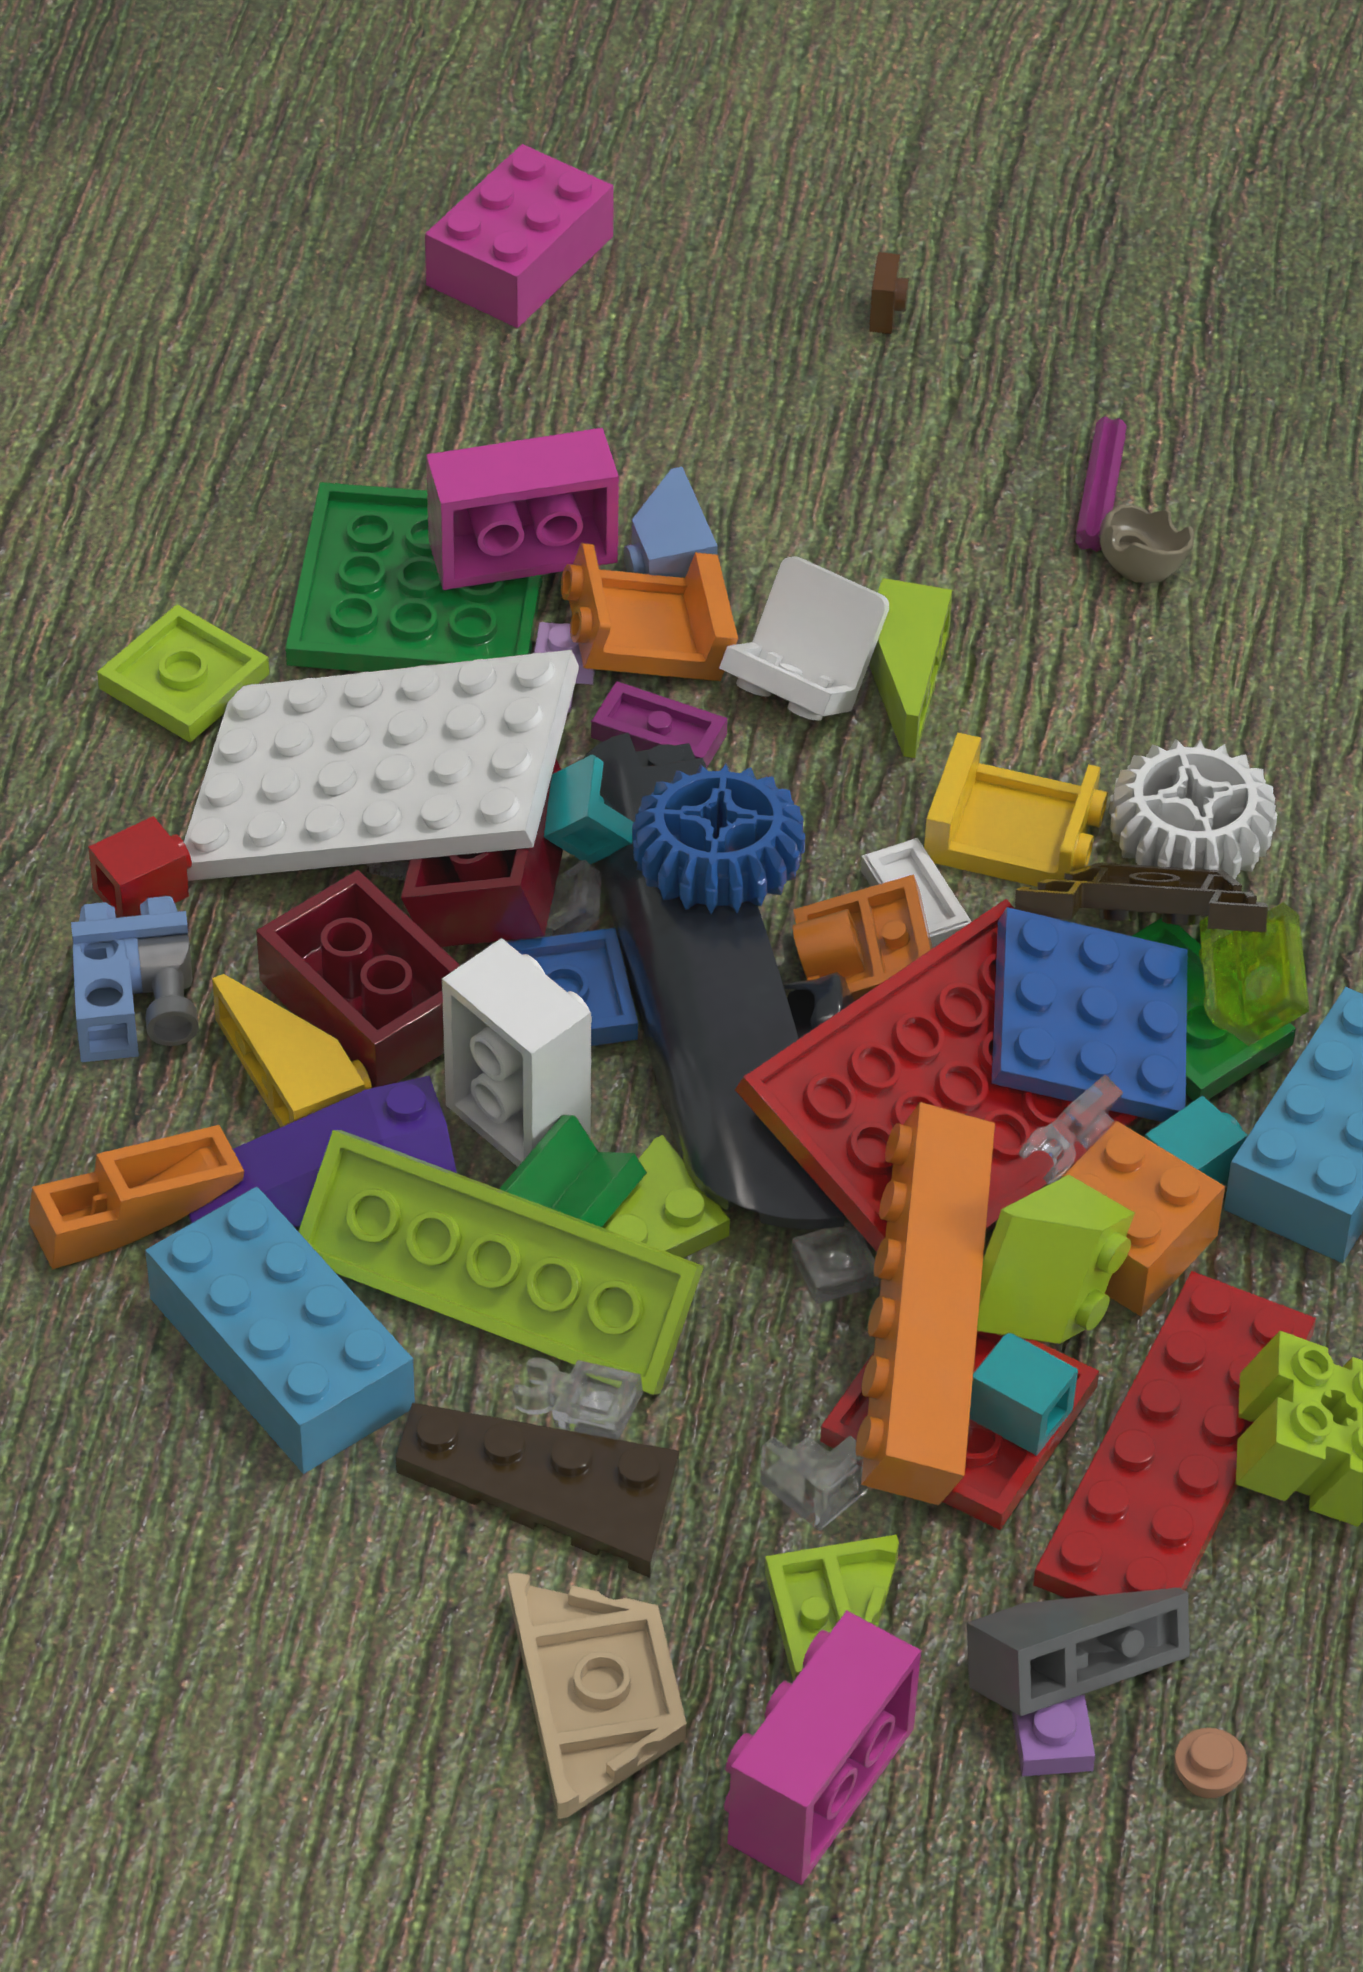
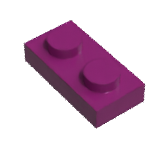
(658, 721)

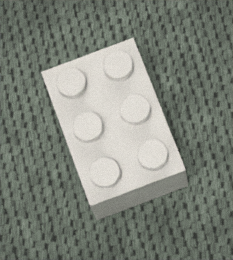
(514, 1050)

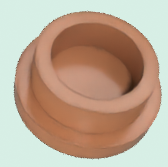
(1210, 1762)

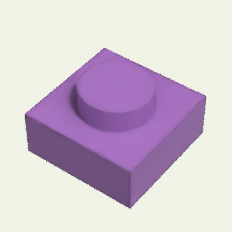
(1055, 1739)

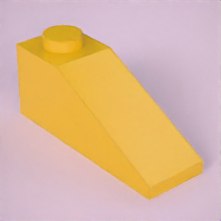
(285, 1056)

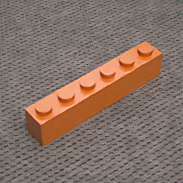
(926, 1304)

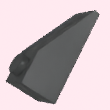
(1074, 1645)

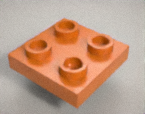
(863, 934)

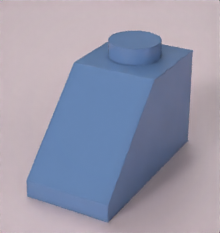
(669, 530)

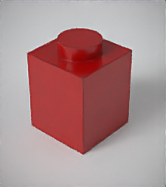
(139, 866)

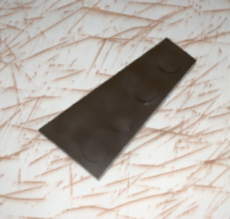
(576, 1483)

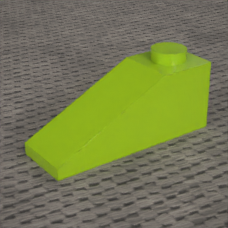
(910, 655)

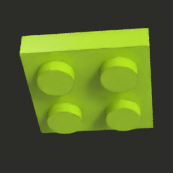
(182, 672)

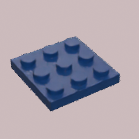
(1089, 1007)

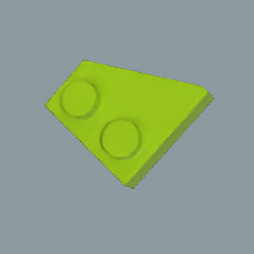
(668, 1207)
(821, 1583)

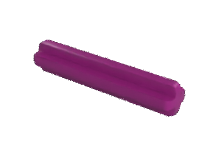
(1100, 480)

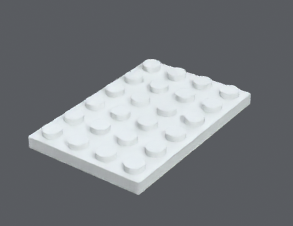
(381, 766)

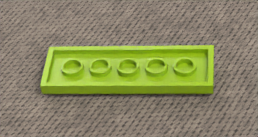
(498, 1260)

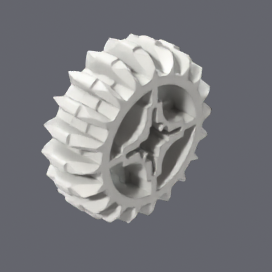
(1193, 810)

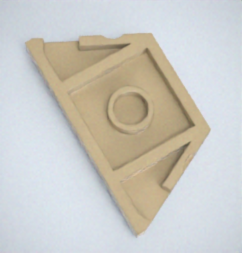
(595, 1686)

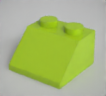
(1052, 1262)

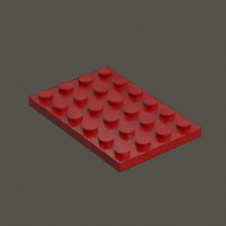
(899, 1045)

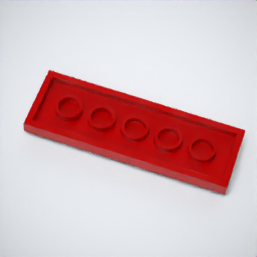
(1169, 1451)

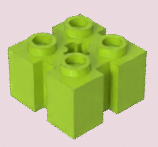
(1303, 1427)

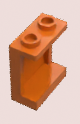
(649, 619)

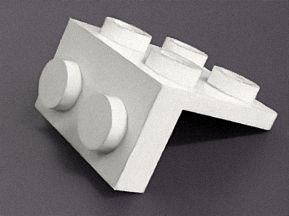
(810, 641)

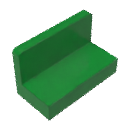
(574, 1176)

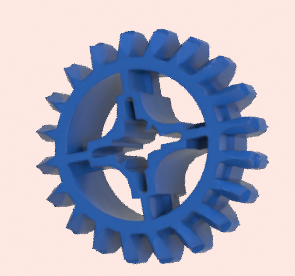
(718, 838)

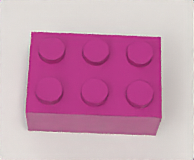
(519, 235)
(521, 507)
(821, 1745)

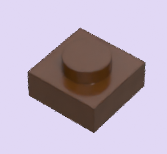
(888, 293)

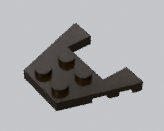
(1127, 889)

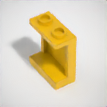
(1011, 820)

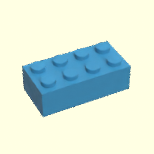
(1306, 1151)
(280, 1329)

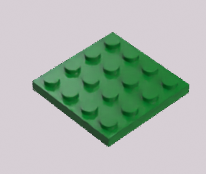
(376, 597)

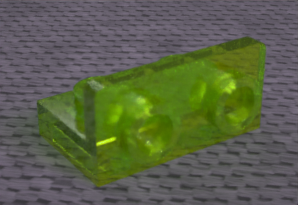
(1255, 977)

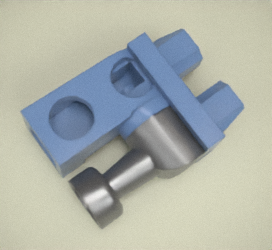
(129, 958)

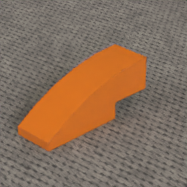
(131, 1194)

